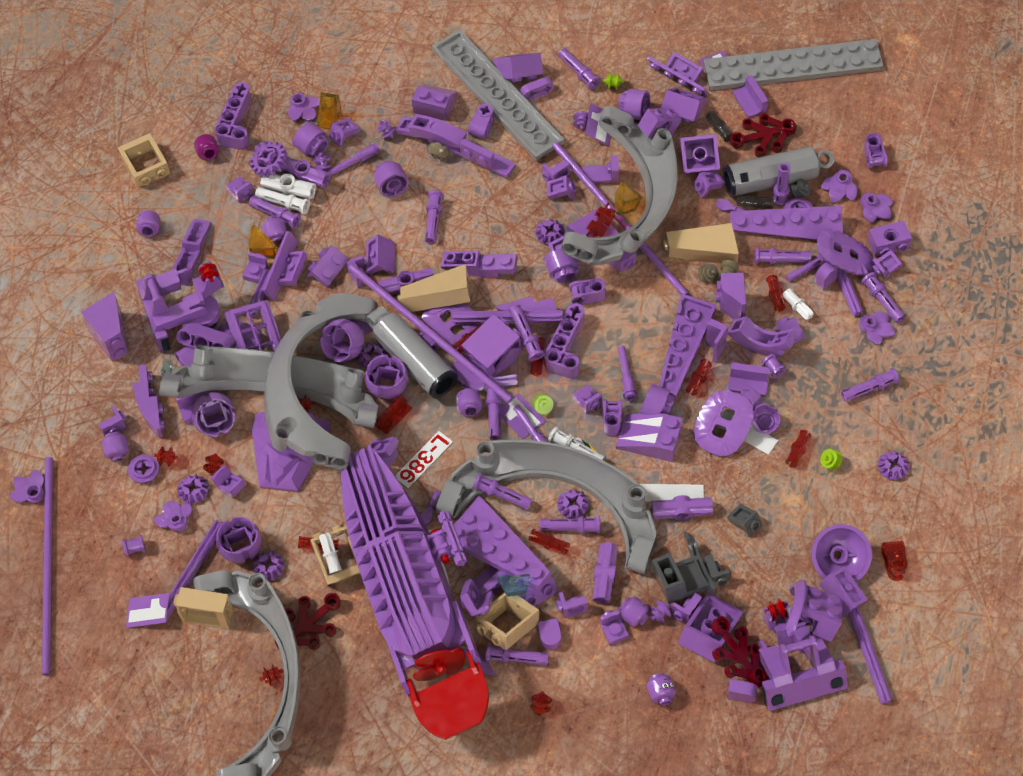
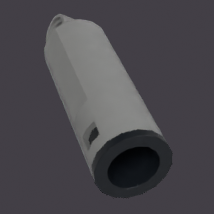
(762, 172)
(418, 357)

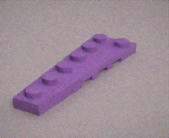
(790, 222)
(685, 341)

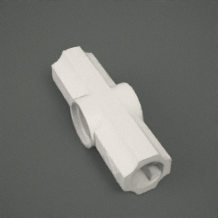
(289, 185)

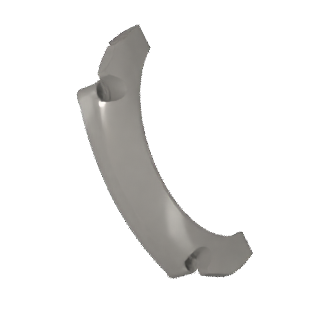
(658, 168)
(247, 370)
(284, 415)
(540, 459)
(265, 606)

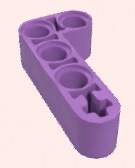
(228, 127)
(567, 338)

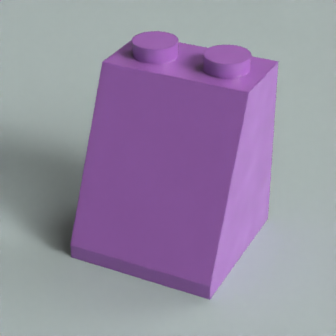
(107, 326)

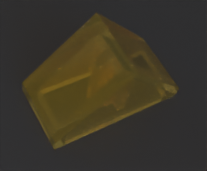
(328, 110)
(626, 199)
(261, 244)

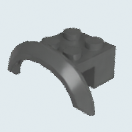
(683, 577)

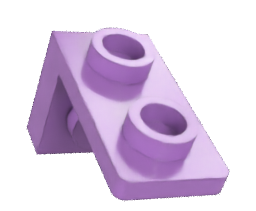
(603, 173)

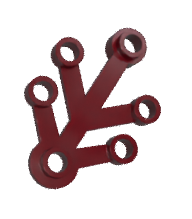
(784, 128)
(307, 625)
(740, 653)

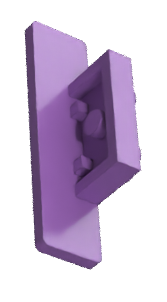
(682, 69)
(484, 158)
(285, 267)

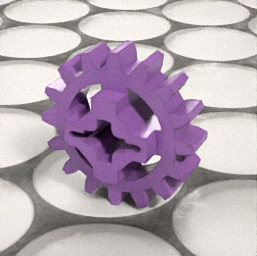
(268, 159)

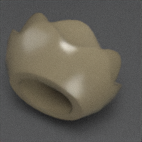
(438, 151)

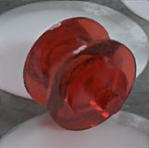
(306, 403)
(166, 456)
(214, 463)
(271, 675)
(541, 703)

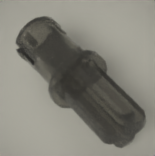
(719, 126)
(755, 202)

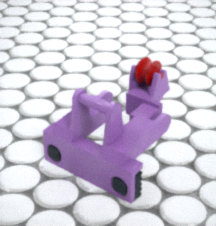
(192, 308)
(788, 688)

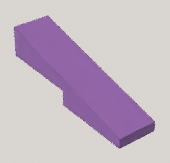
(192, 247)

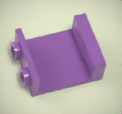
(491, 343)

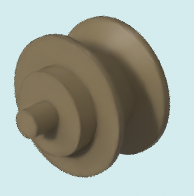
(708, 273)

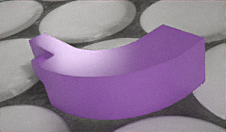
(758, 340)

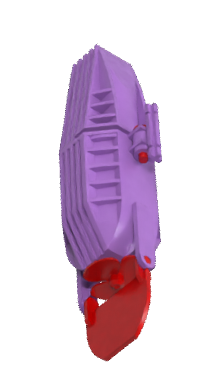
(413, 595)

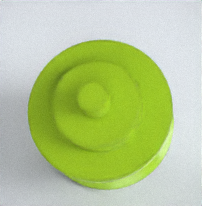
(613, 81)
(543, 404)
(831, 459)

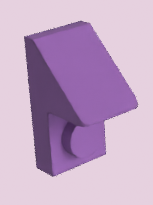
(386, 449)

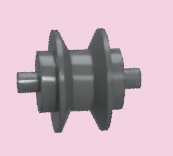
(800, 189)

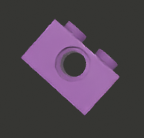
(659, 118)
(897, 232)

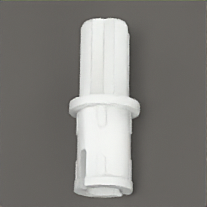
(798, 304)
(330, 552)

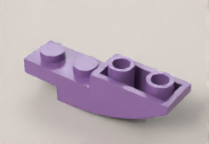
(431, 129)
(480, 265)
(148, 402)

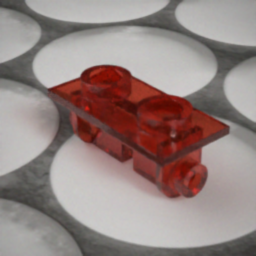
(604, 216)
(393, 414)

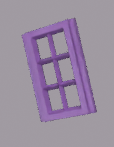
(269, 323)

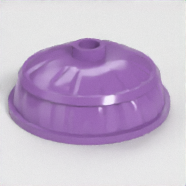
(853, 550)

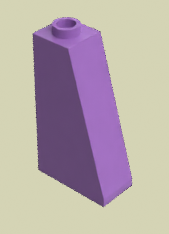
(579, 226)

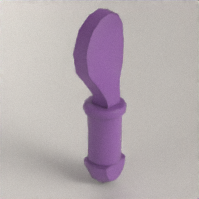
(725, 206)
(427, 515)

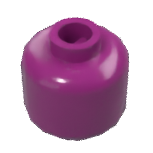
(206, 147)

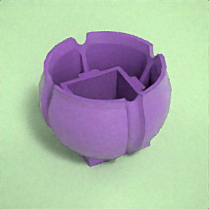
(333, 340)
(387, 368)
(216, 424)
(234, 531)

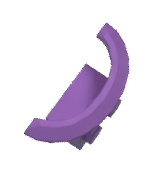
(817, 605)

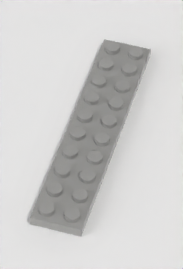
(793, 64)
(490, 88)

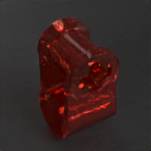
(895, 559)

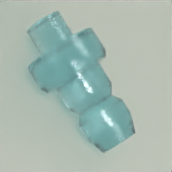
(166, 367)

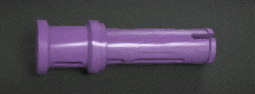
(583, 73)
(782, 189)
(434, 210)
(289, 218)
(773, 256)
(879, 291)
(529, 340)
(878, 382)
(494, 403)
(523, 501)
(581, 524)
(515, 655)

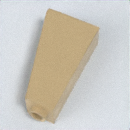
(703, 243)
(437, 291)

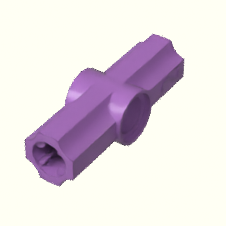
(305, 172)
(393, 284)
(682, 508)
(604, 573)

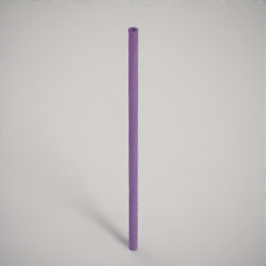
(624, 224)
(430, 333)
(47, 567)

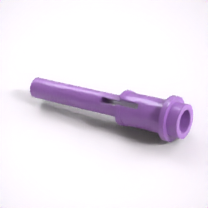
(361, 156)
(809, 266)
(627, 380)
(535, 435)

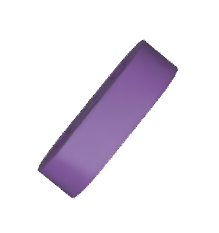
(537, 88)

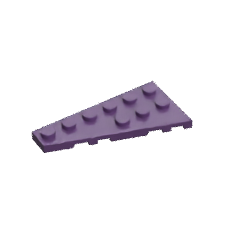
(493, 542)

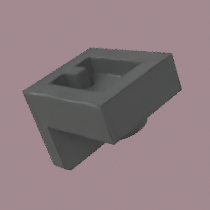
(745, 519)
(713, 570)

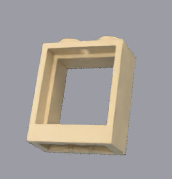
(137, 148)
(339, 576)
(516, 606)
(204, 607)

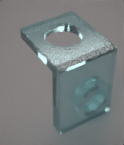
(512, 585)

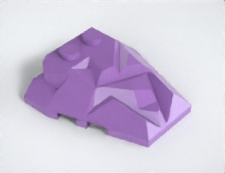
(276, 468)

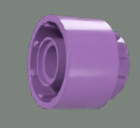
(635, 102)
(310, 140)
(390, 179)
(561, 266)
(657, 401)

